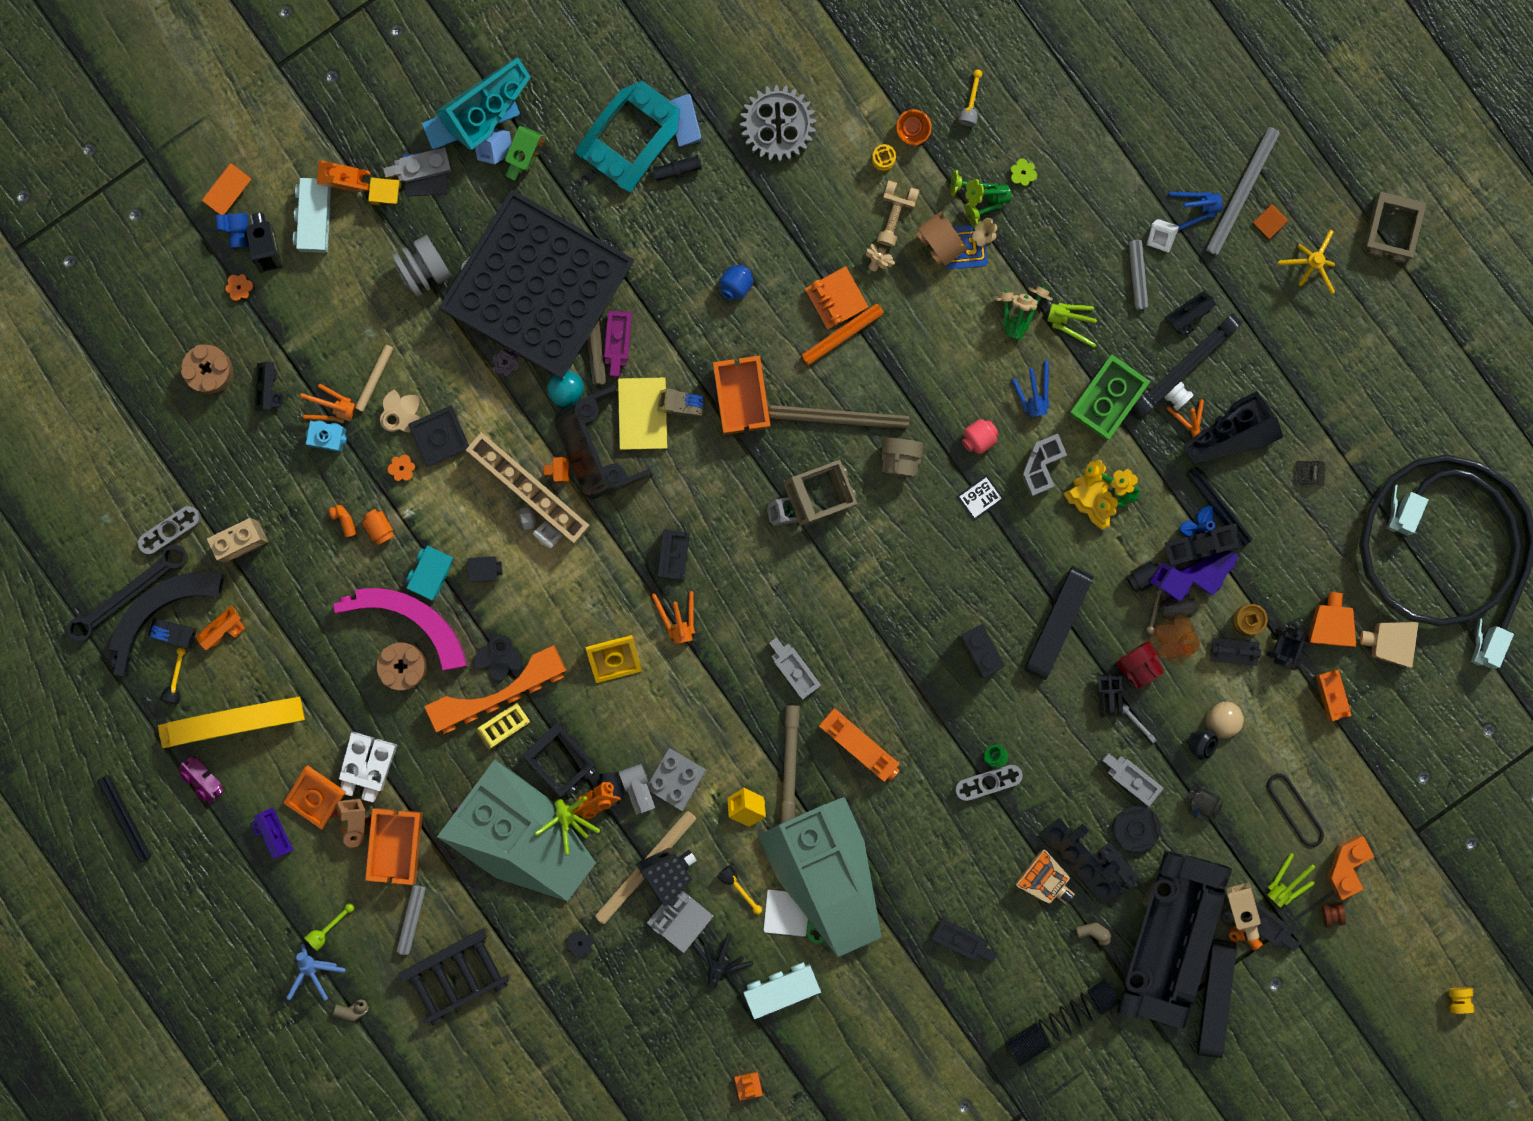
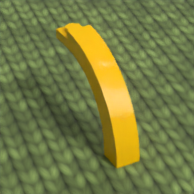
(231, 722)

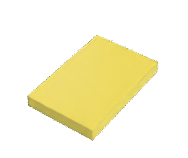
(639, 421)

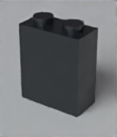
(981, 651)

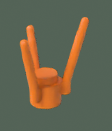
(343, 410)
(680, 631)

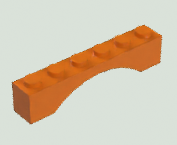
(449, 711)

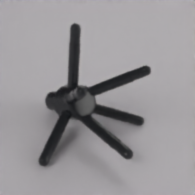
(717, 968)

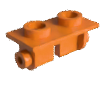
(597, 801)

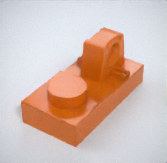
(227, 622)

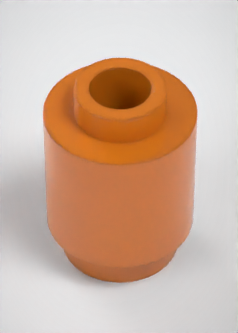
(377, 526)

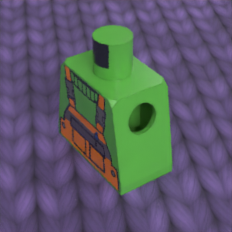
(530, 143)

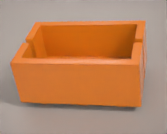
(741, 395)
(394, 846)

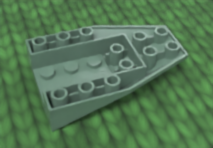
(498, 830)

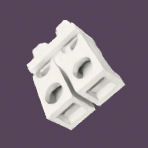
(366, 773)

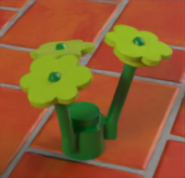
(996, 193)

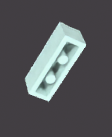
(312, 216)
(781, 990)

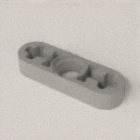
(168, 540)
(973, 793)

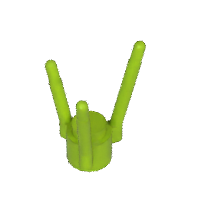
(1060, 314)
(1282, 894)

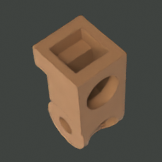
(353, 818)

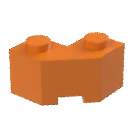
(1347, 856)

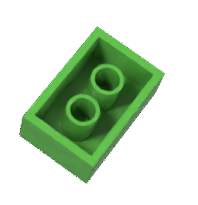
(1109, 398)

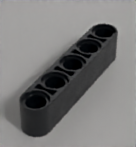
(1059, 622)
(1216, 998)

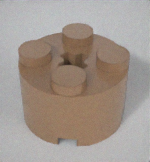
(942, 239)
(206, 382)
(392, 676)

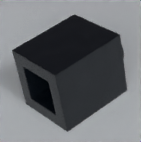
(484, 569)

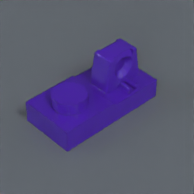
(269, 826)

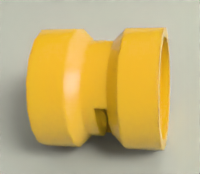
(881, 161)
(1458, 995)

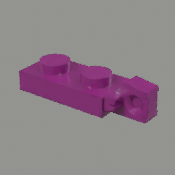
(617, 341)

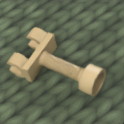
(887, 237)

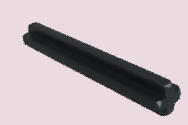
(1217, 503)
(124, 818)

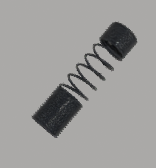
(1033, 1040)

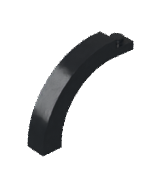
(150, 603)

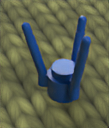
(1208, 203)
(1036, 405)

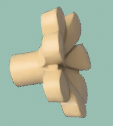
(879, 258)

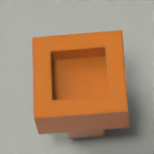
(559, 470)
(748, 1086)

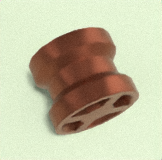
(1333, 914)

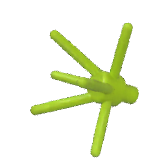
(566, 816)

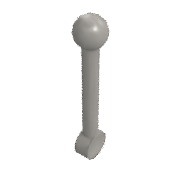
(1126, 711)

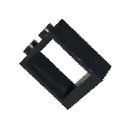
(540, 744)

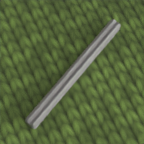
(1243, 191)

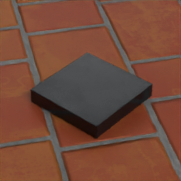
(438, 436)

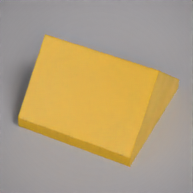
(613, 659)

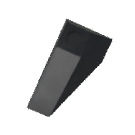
(1243, 429)

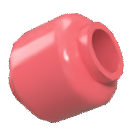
(980, 436)

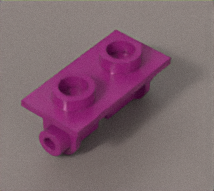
(193, 774)

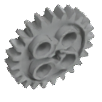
(757, 124)

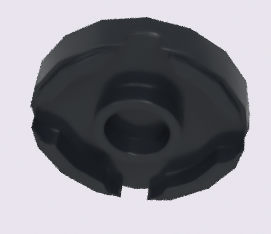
(1136, 828)

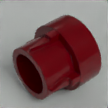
(1141, 665)

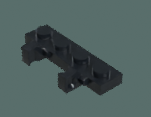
(1074, 853)

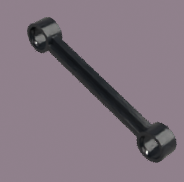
(1179, 372)
(127, 593)

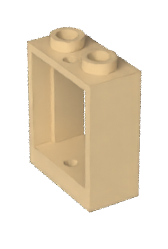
(244, 538)

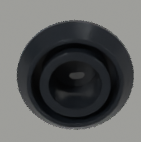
(1203, 743)

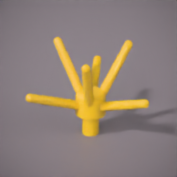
(1314, 261)

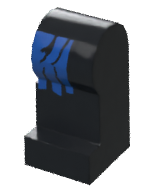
(173, 633)

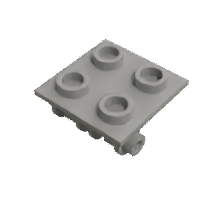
(676, 779)
(680, 920)

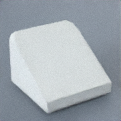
(1162, 235)

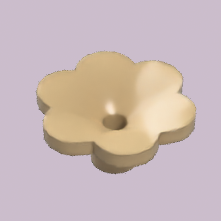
(985, 232)

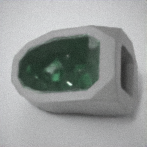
(781, 512)

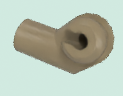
(1095, 930)
(352, 1013)

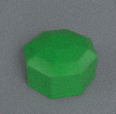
(996, 756)

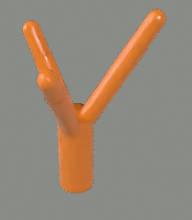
(1195, 427)

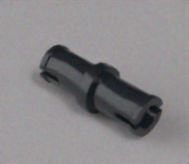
(677, 168)

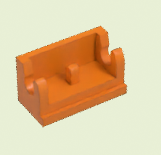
(342, 177)
(226, 189)
(1333, 695)

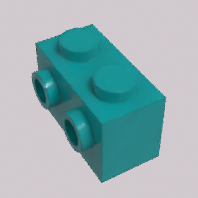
(430, 572)

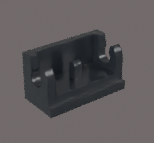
(673, 554)

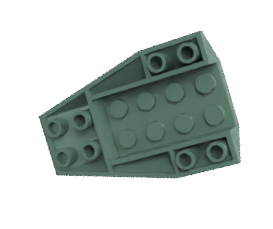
(827, 874)

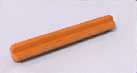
(842, 334)

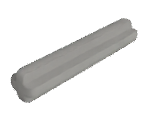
(1138, 274)
(411, 920)

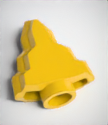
(1085, 499)

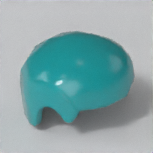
(567, 391)

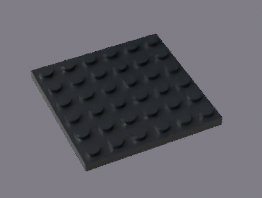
(536, 284)

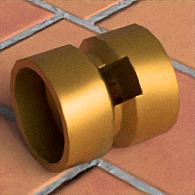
(1250, 619)

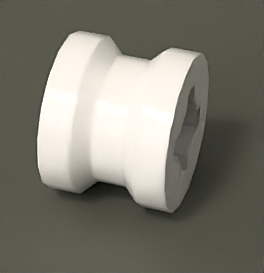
(1179, 396)

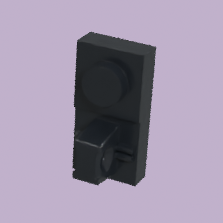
(1183, 317)
(264, 395)

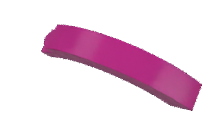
(435, 626)

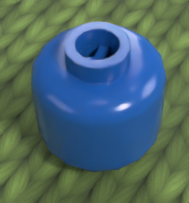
(736, 282)

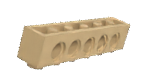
(528, 488)

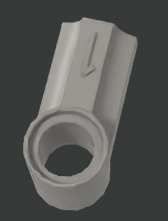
(636, 783)

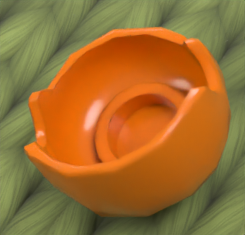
(913, 127)

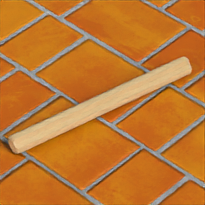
(636, 877)

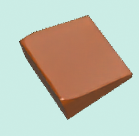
(1270, 221)

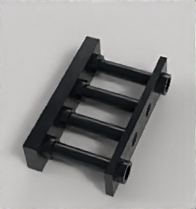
(435, 964)

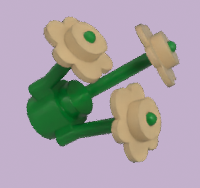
(1018, 325)

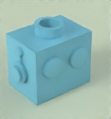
(335, 434)

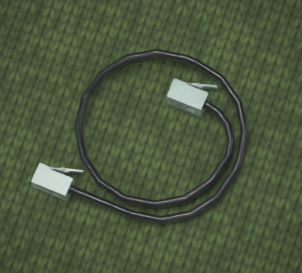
(1406, 521)

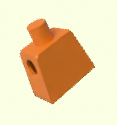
(1333, 623)

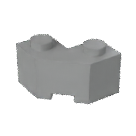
(1035, 471)

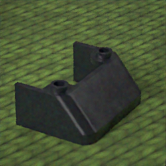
(591, 475)

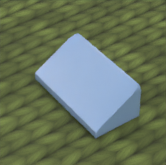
(688, 126)

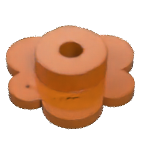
(232, 287)
(406, 473)

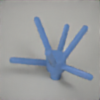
(309, 967)

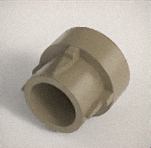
(901, 457)

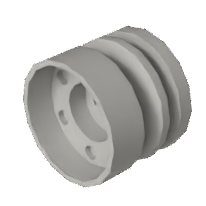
(421, 266)

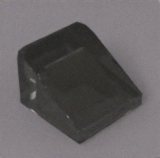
(1310, 473)

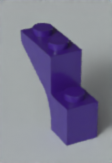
(1204, 574)

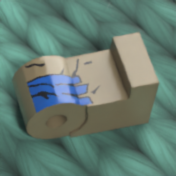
(680, 403)

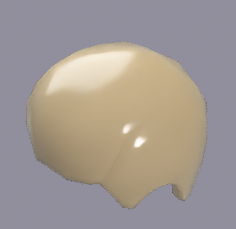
(1225, 719)

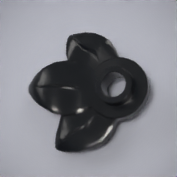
(498, 661)

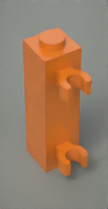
(860, 745)

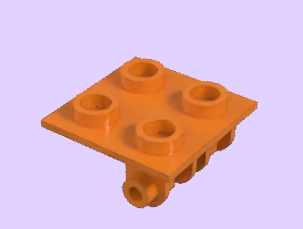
(836, 297)

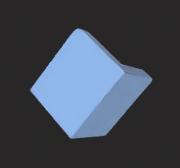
(494, 147)

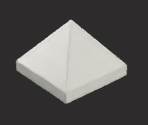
(547, 534)

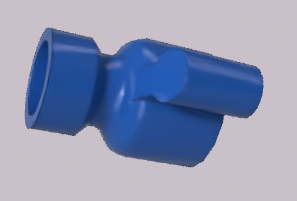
(234, 225)

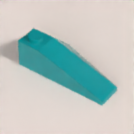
(478, 109)

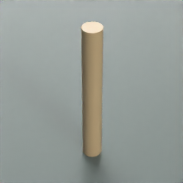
(374, 377)

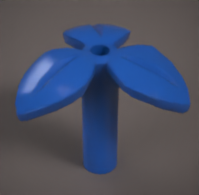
(1204, 520)

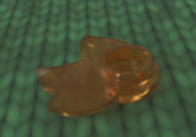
(1174, 635)

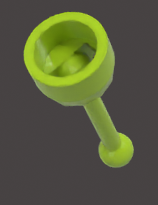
(317, 938)

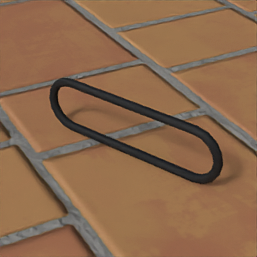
(1287, 815)

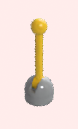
(968, 115)

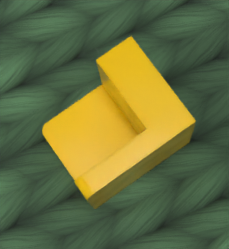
(384, 191)
(746, 807)

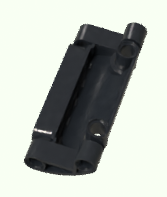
(1175, 939)

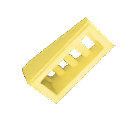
(481, 731)

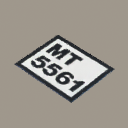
(980, 497)

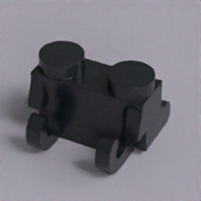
(1288, 648)

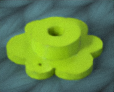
(1022, 165)

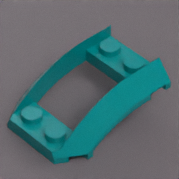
(610, 161)

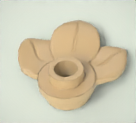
(402, 408)

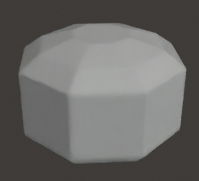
(527, 518)

